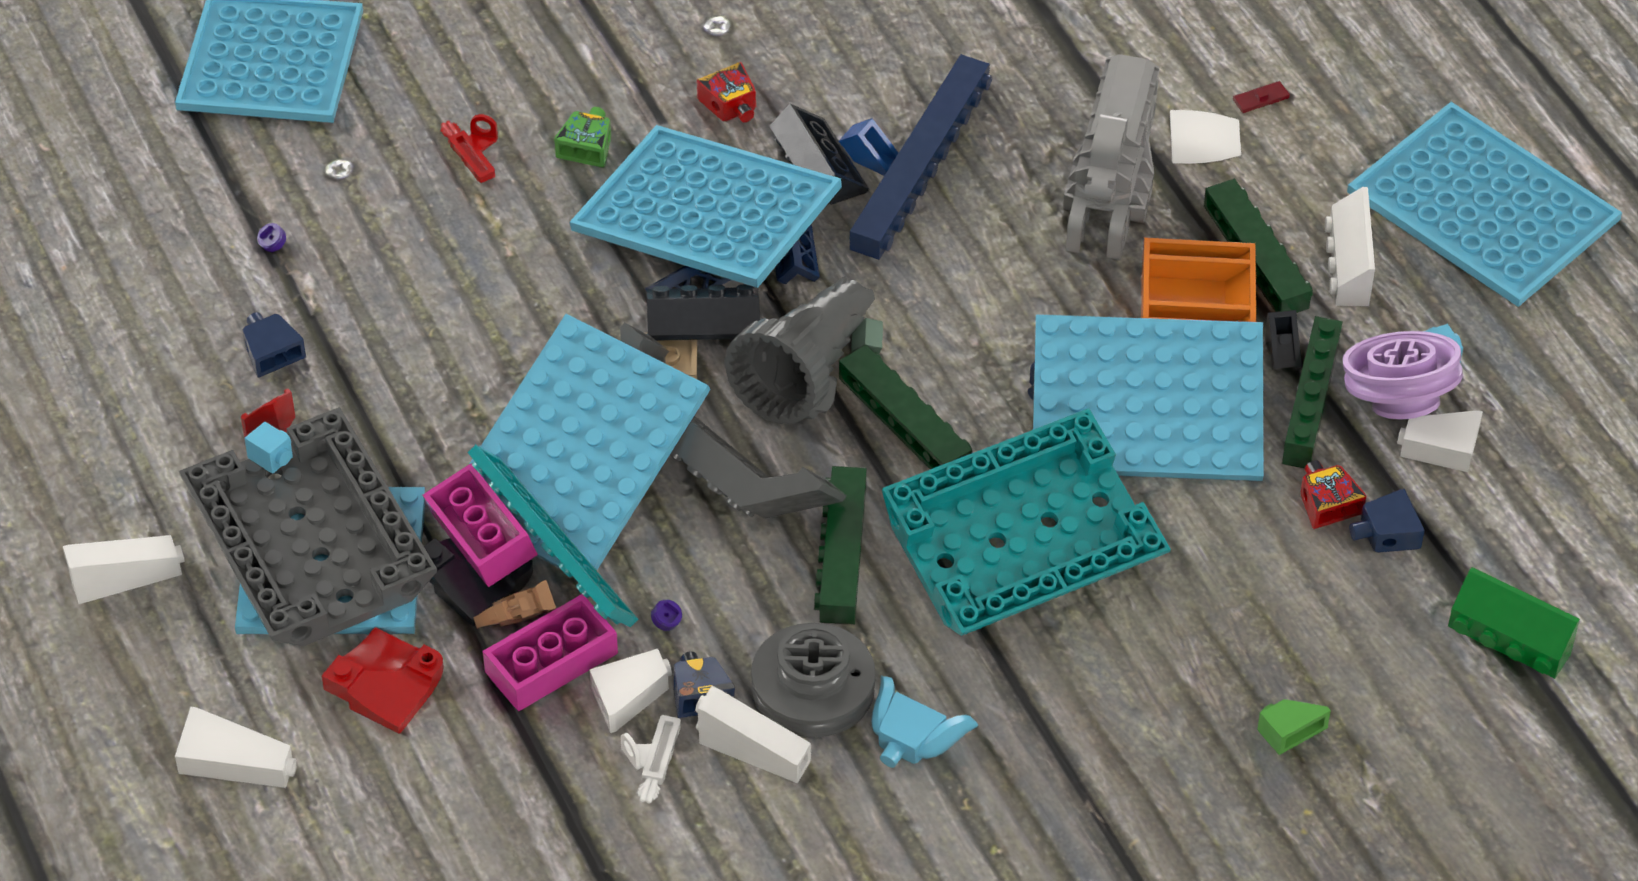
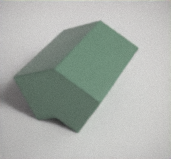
(868, 333)

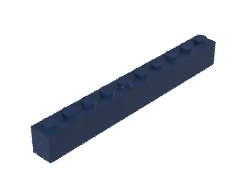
(920, 157)

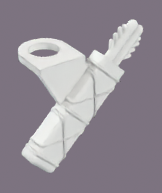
(653, 757)

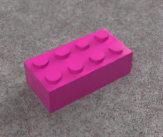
(480, 525)
(550, 652)

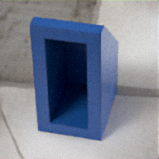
(869, 146)

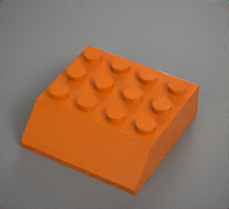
(1198, 280)

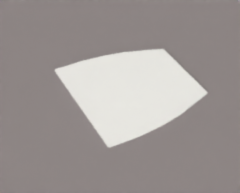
(1203, 137)

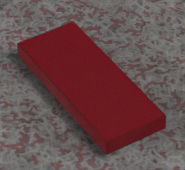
(1261, 97)

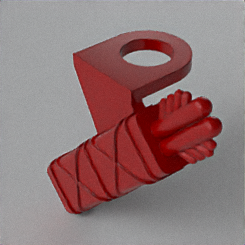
(471, 146)

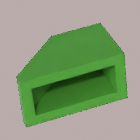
(1291, 723)

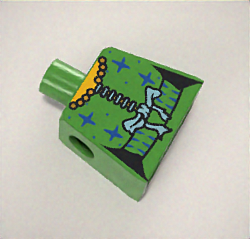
(585, 138)

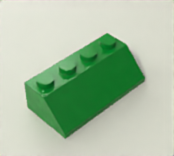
(1514, 623)

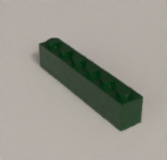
(1242, 223)
(1312, 392)
(901, 408)
(842, 548)

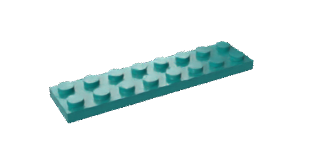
(554, 539)

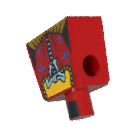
(728, 93)
(1330, 495)

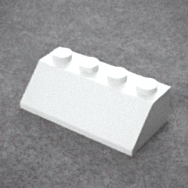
(1351, 249)

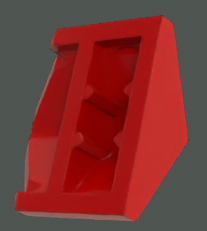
(277, 413)

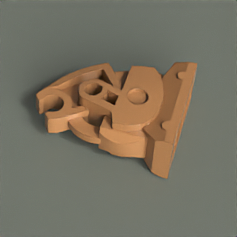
(518, 607)

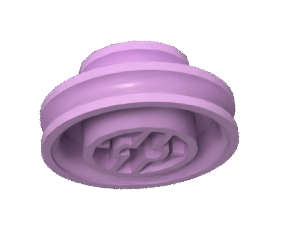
(1403, 372)

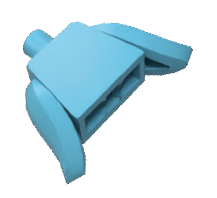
(912, 729)

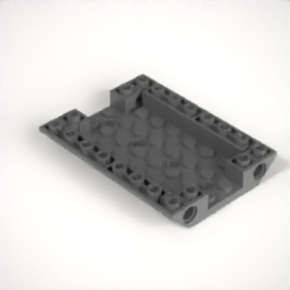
(346, 518)

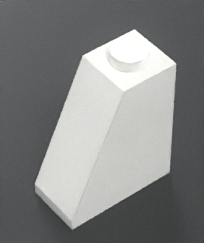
(1441, 439)
(629, 686)

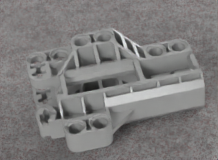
(1115, 159)

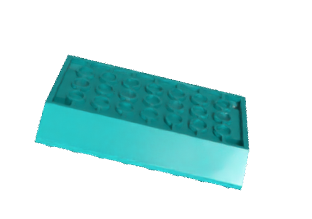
(1005, 496)

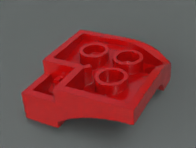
(385, 678)

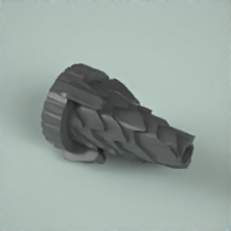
(786, 363)

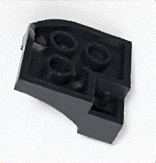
(462, 586)

